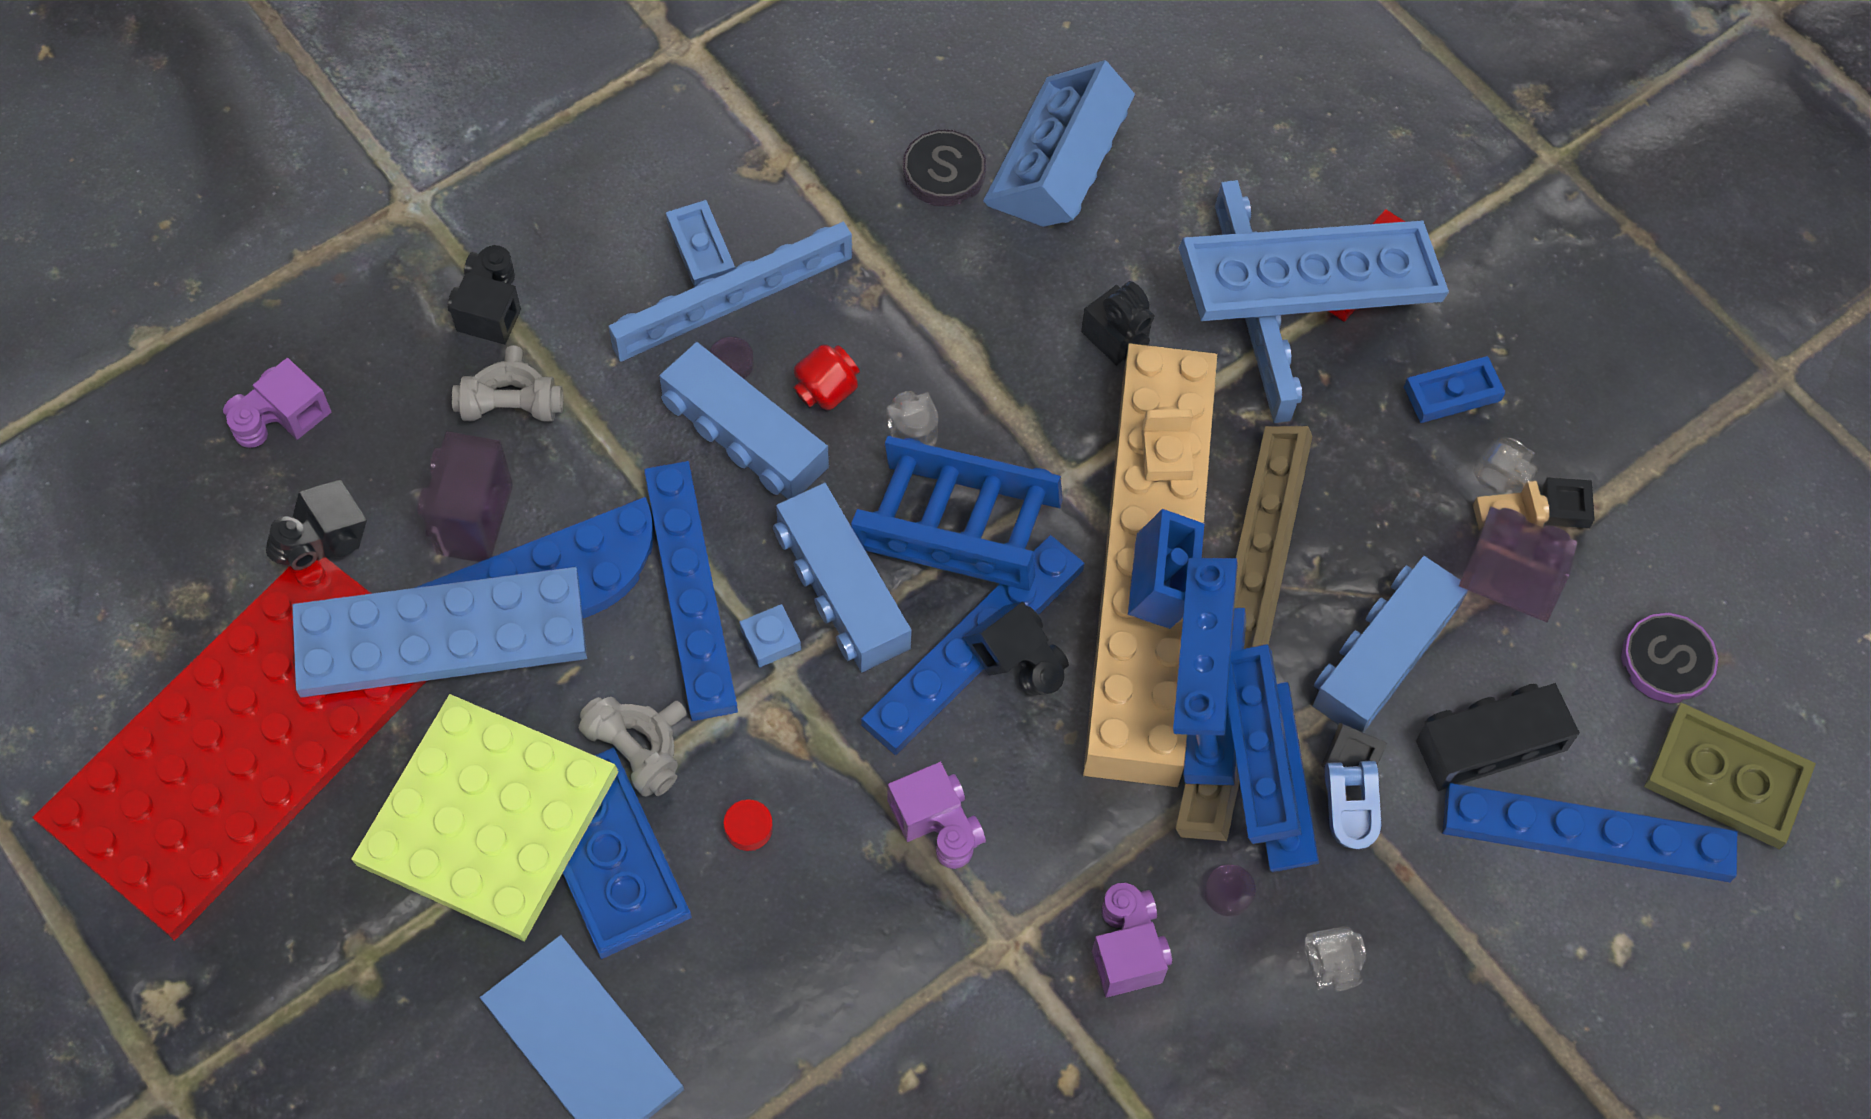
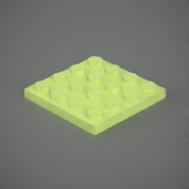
(486, 816)

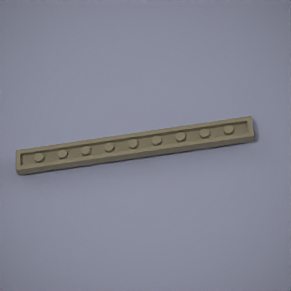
(1261, 561)

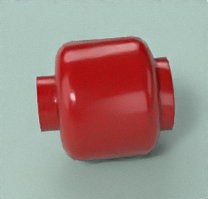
(826, 377)

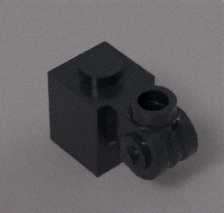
(486, 300)
(1118, 319)
(322, 526)
(1015, 638)

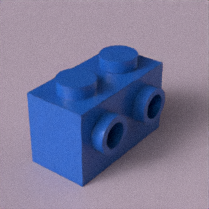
(1162, 566)

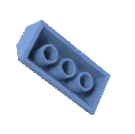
(1061, 145)

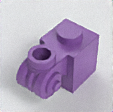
(280, 396)
(931, 803)
(1135, 954)

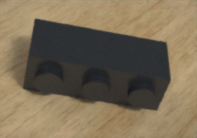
(1496, 735)

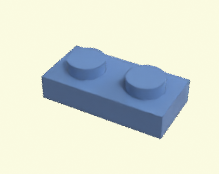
(699, 242)

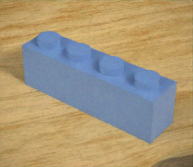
(743, 422)
(842, 577)
(1389, 646)

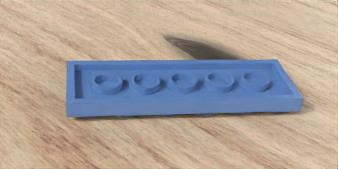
(1312, 270)
(438, 632)

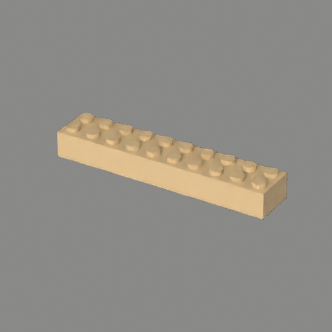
(1135, 659)

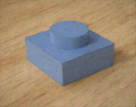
(770, 635)

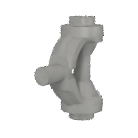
(478, 394)
(652, 768)

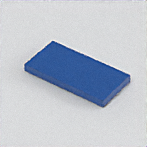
(622, 873)

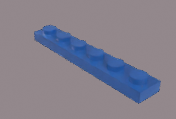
(690, 591)
(952, 663)
(1590, 832)

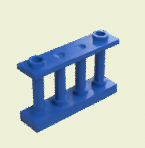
(953, 551)
(1208, 637)
(1269, 761)

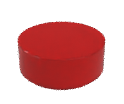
(748, 825)

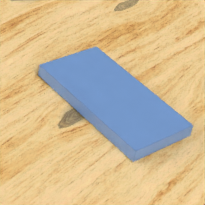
(580, 1038)

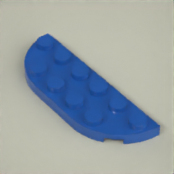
(603, 549)

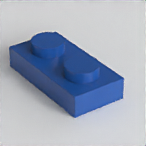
(1454, 389)

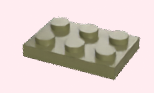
(1730, 775)

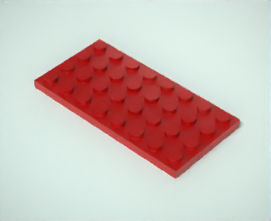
(217, 761)

